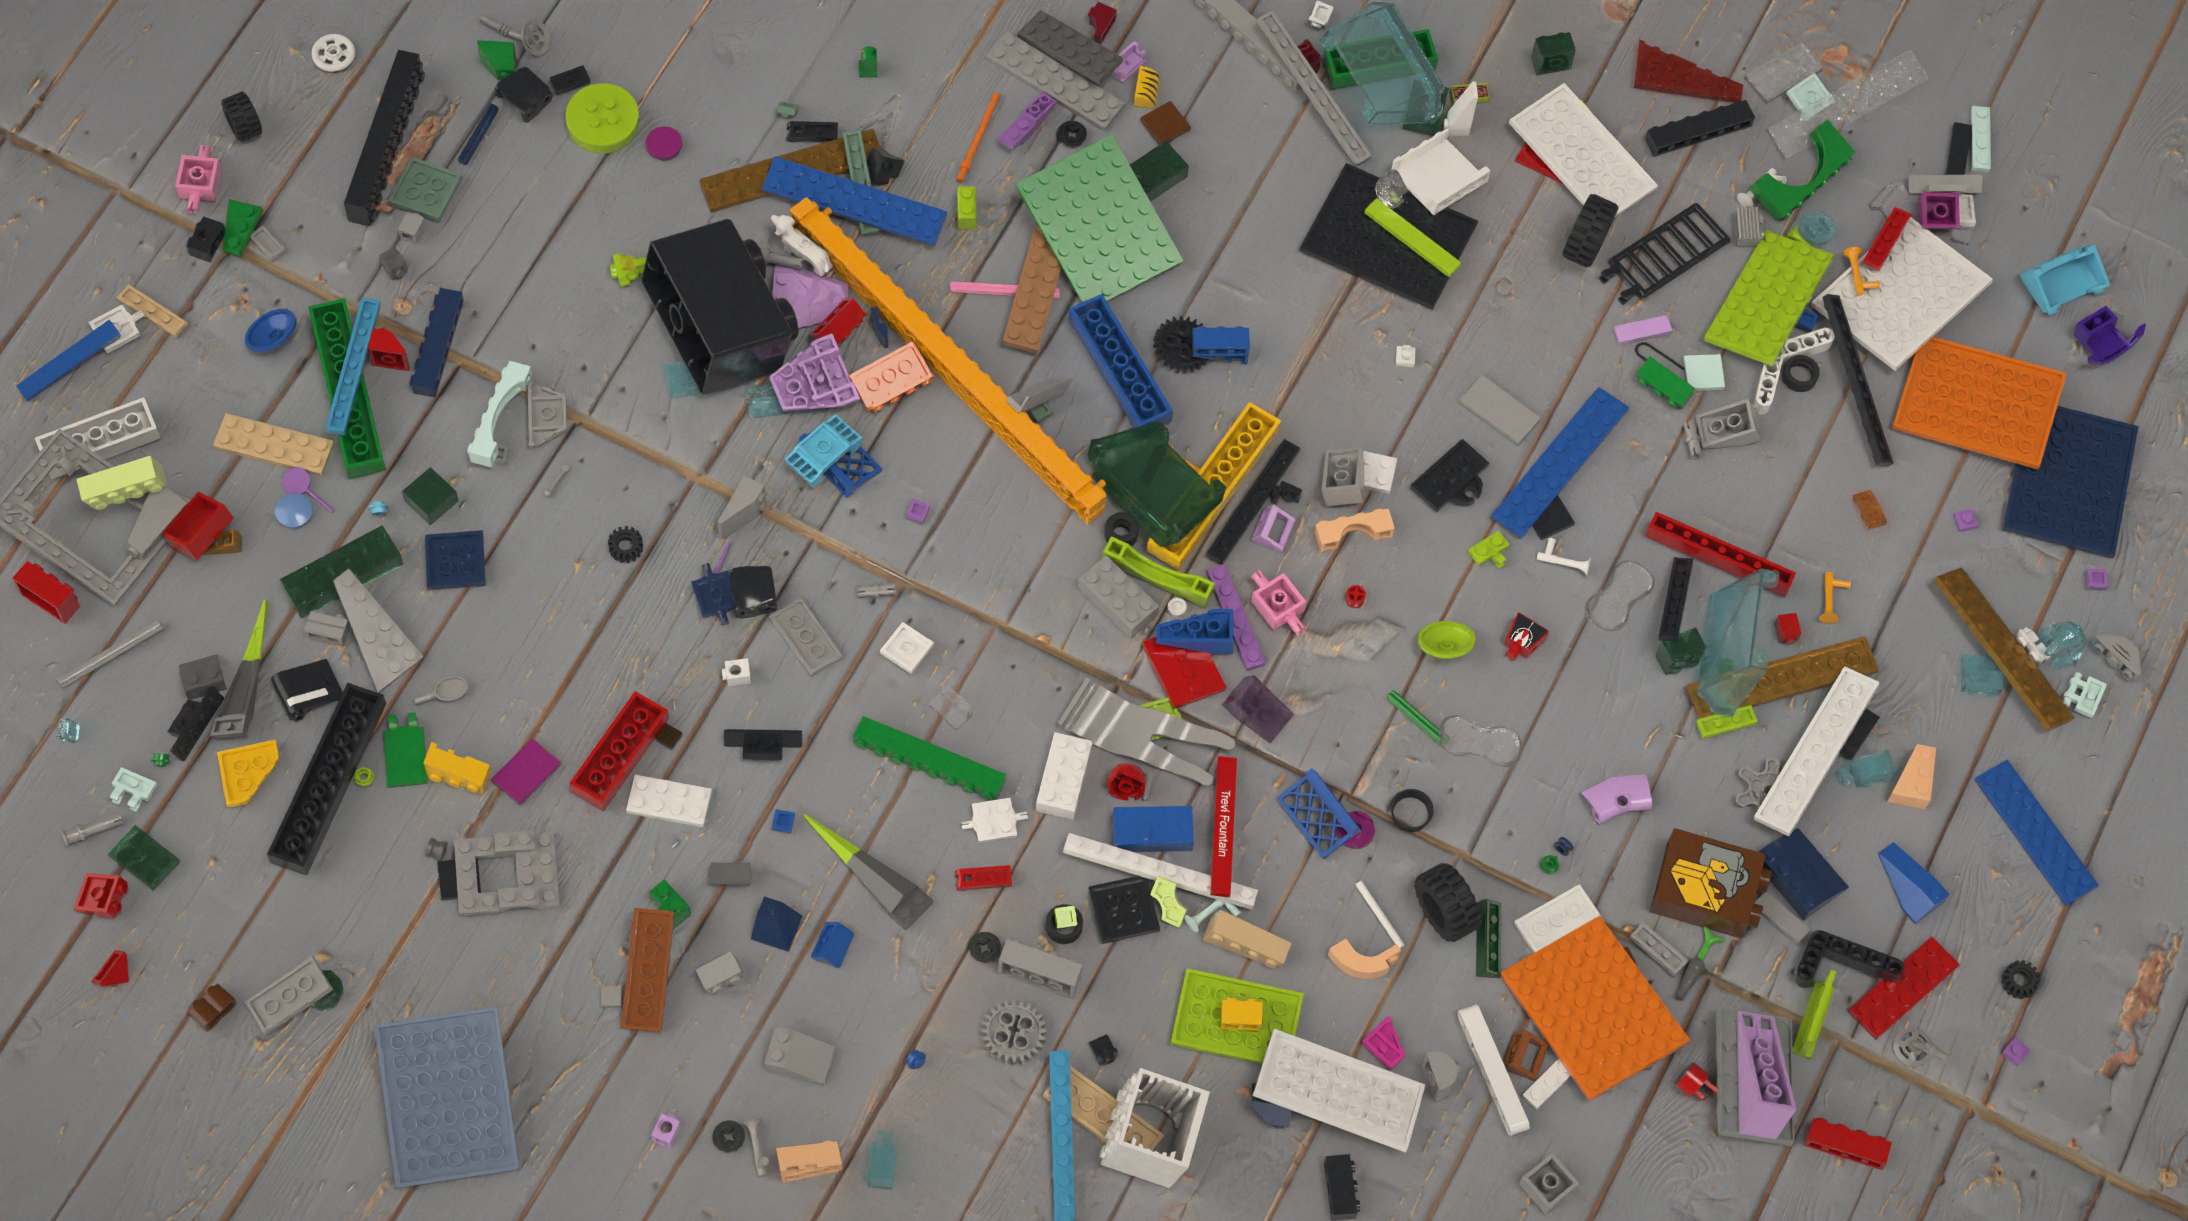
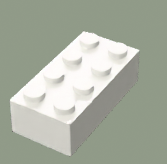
(1064, 776)

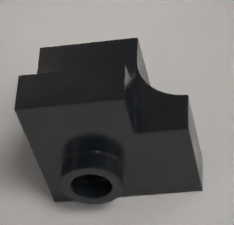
(883, 165)

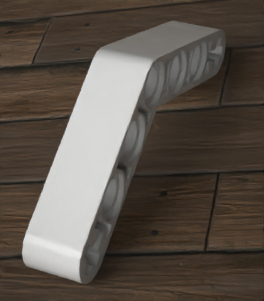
(1819, 340)

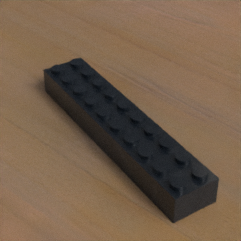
(384, 138)
(326, 779)

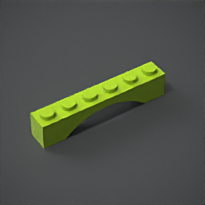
(1190, 587)

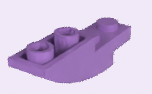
(1028, 122)

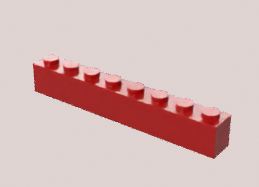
(1714, 551)

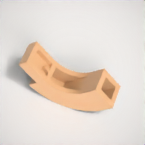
(1362, 966)

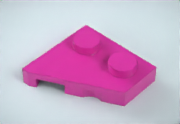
(1385, 1044)

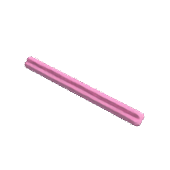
(988, 288)

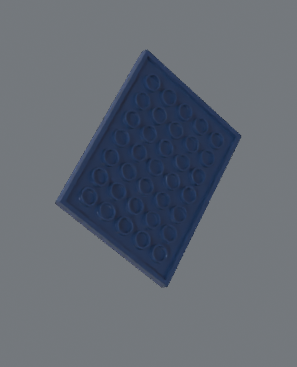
(2079, 484)

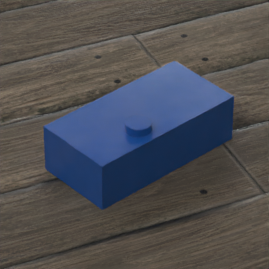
(1153, 828)

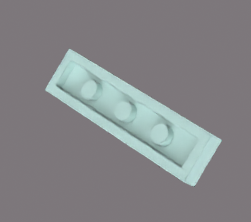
(1980, 139)

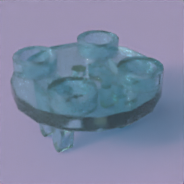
(1823, 224)

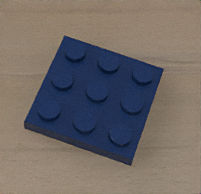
(455, 560)

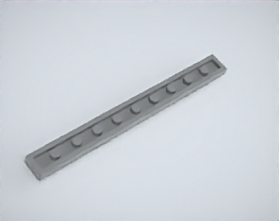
(1314, 88)

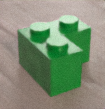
(669, 900)

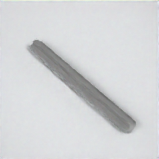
(110, 654)

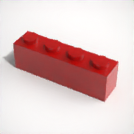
(1848, 1143)

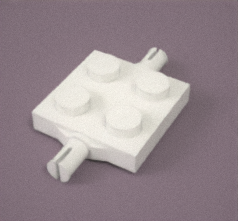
(124, 324)
(994, 820)

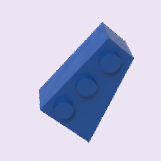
(1222, 343)

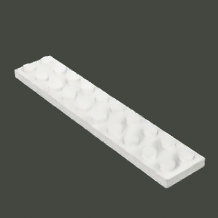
(1816, 751)

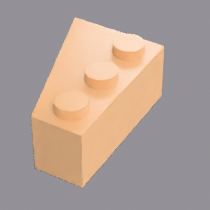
(808, 1160)

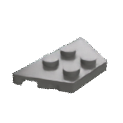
(545, 414)

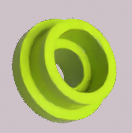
(361, 772)

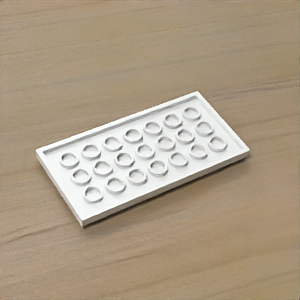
(1582, 150)
(1339, 1090)

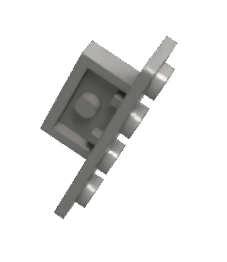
(1945, 184)

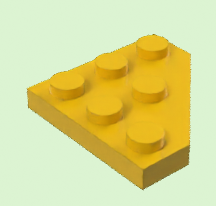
(245, 770)

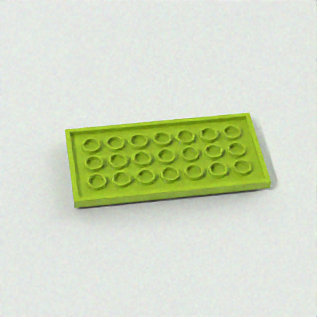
(1769, 298)

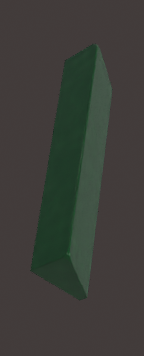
(1489, 940)

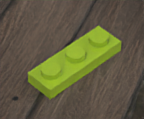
(1721, 724)

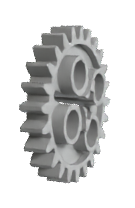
(995, 1027)

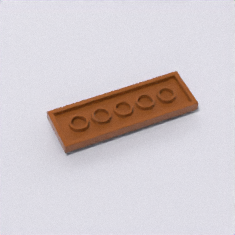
(647, 969)

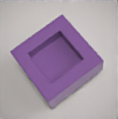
(918, 511)
(1965, 520)
(2097, 579)
(2016, 1051)

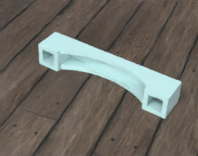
(513, 381)

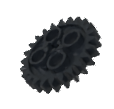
(1181, 342)

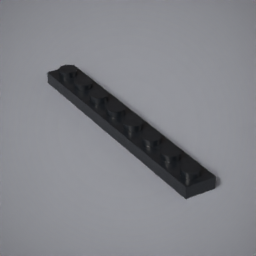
(1253, 502)

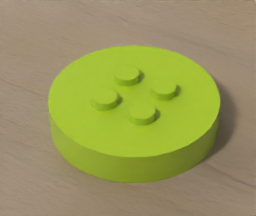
(602, 118)

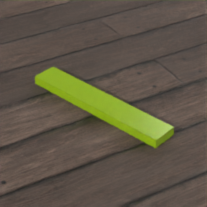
(1412, 237)

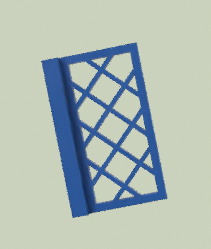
(839, 477)
(1332, 803)

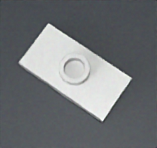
(1966, 210)

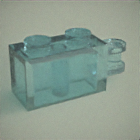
(1869, 769)
(882, 1162)

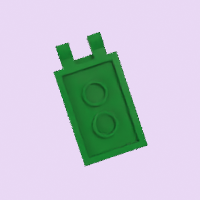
(405, 753)

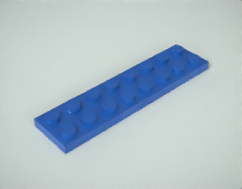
(2036, 832)

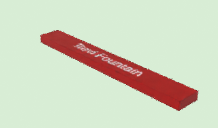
(1223, 826)

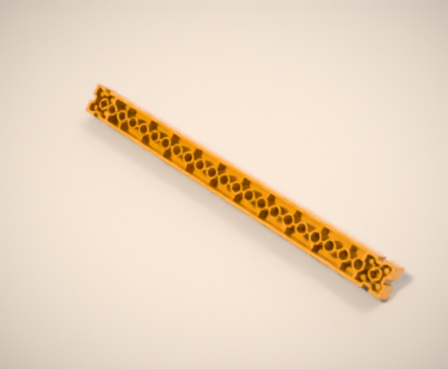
(952, 364)

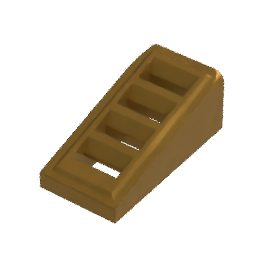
(233, 543)

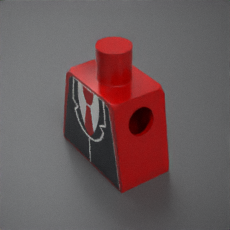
(1524, 637)

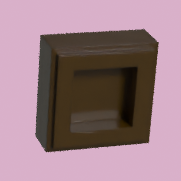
(669, 736)

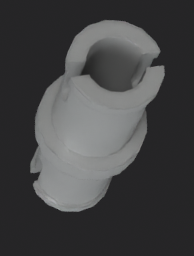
(1693, 440)
(876, 590)

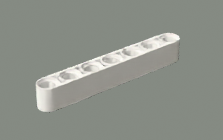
(1493, 1070)

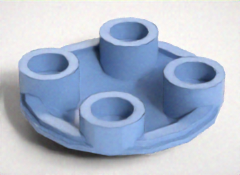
(293, 510)

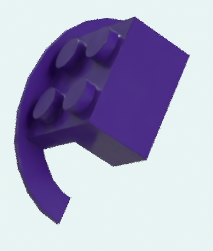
(2102, 338)

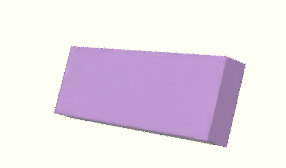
(1642, 330)

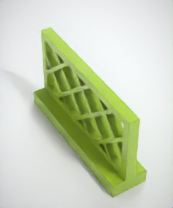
(1814, 1017)

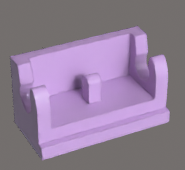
(1131, 62)

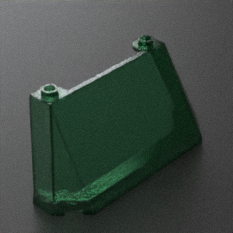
(1153, 482)

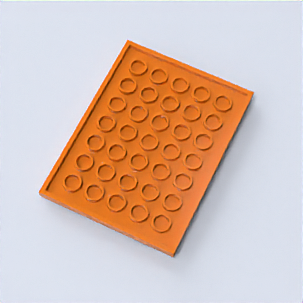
(1980, 401)
(1595, 1008)

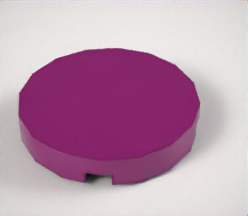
(664, 143)
(1362, 839)

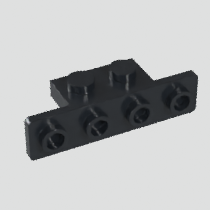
(192, 722)
(762, 743)

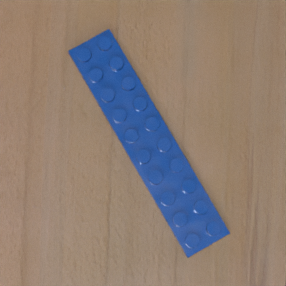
(855, 201)
(1560, 462)

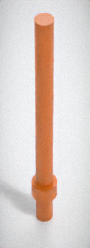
(966, 164)

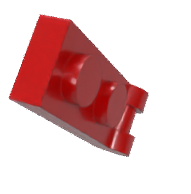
(984, 877)

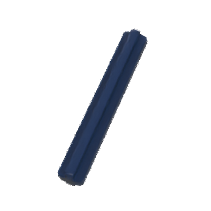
(478, 134)

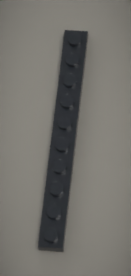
(1857, 380)

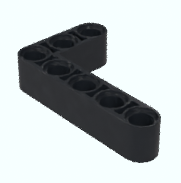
(1845, 957)

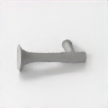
(760, 1161)

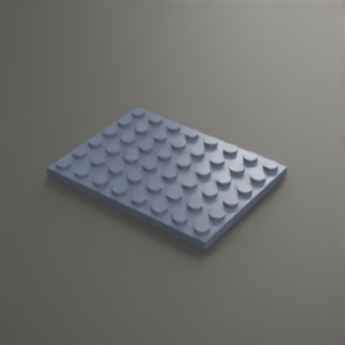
(446, 1097)

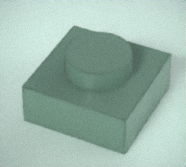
(787, 109)
(1040, 412)

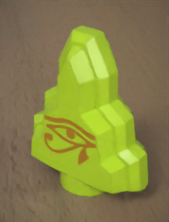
(626, 268)

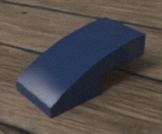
(879, 328)

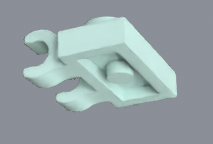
(132, 784)

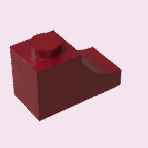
(1102, 19)

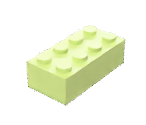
(122, 482)

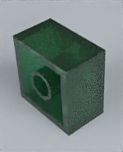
(1553, 53)
(430, 496)
(1681, 654)

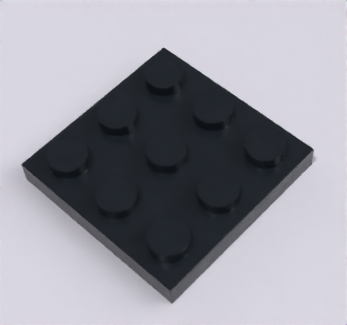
(1124, 909)

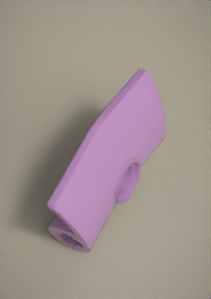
(1630, 789)

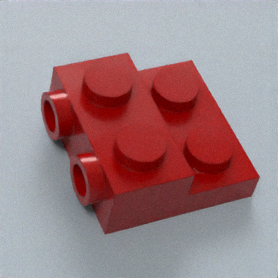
(101, 895)

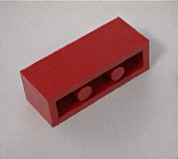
(840, 321)

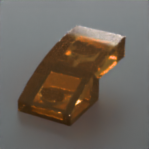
(1870, 509)

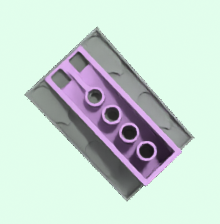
(1755, 1076)

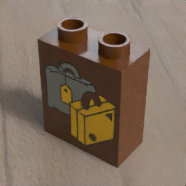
(1710, 884)

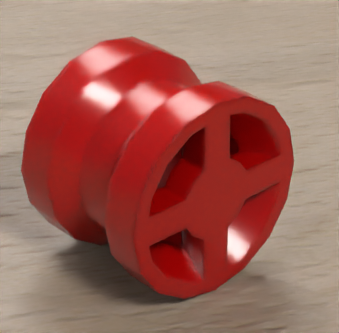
(1357, 592)

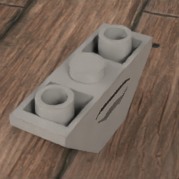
(2120, 654)

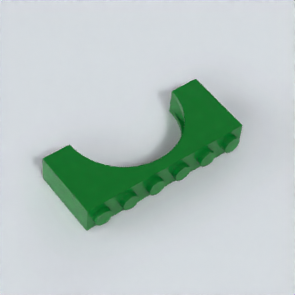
(1831, 154)

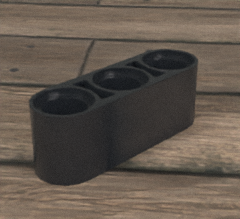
(1859, 734)

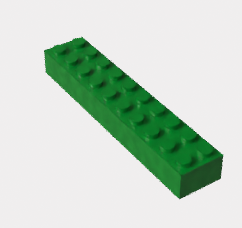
(361, 441)

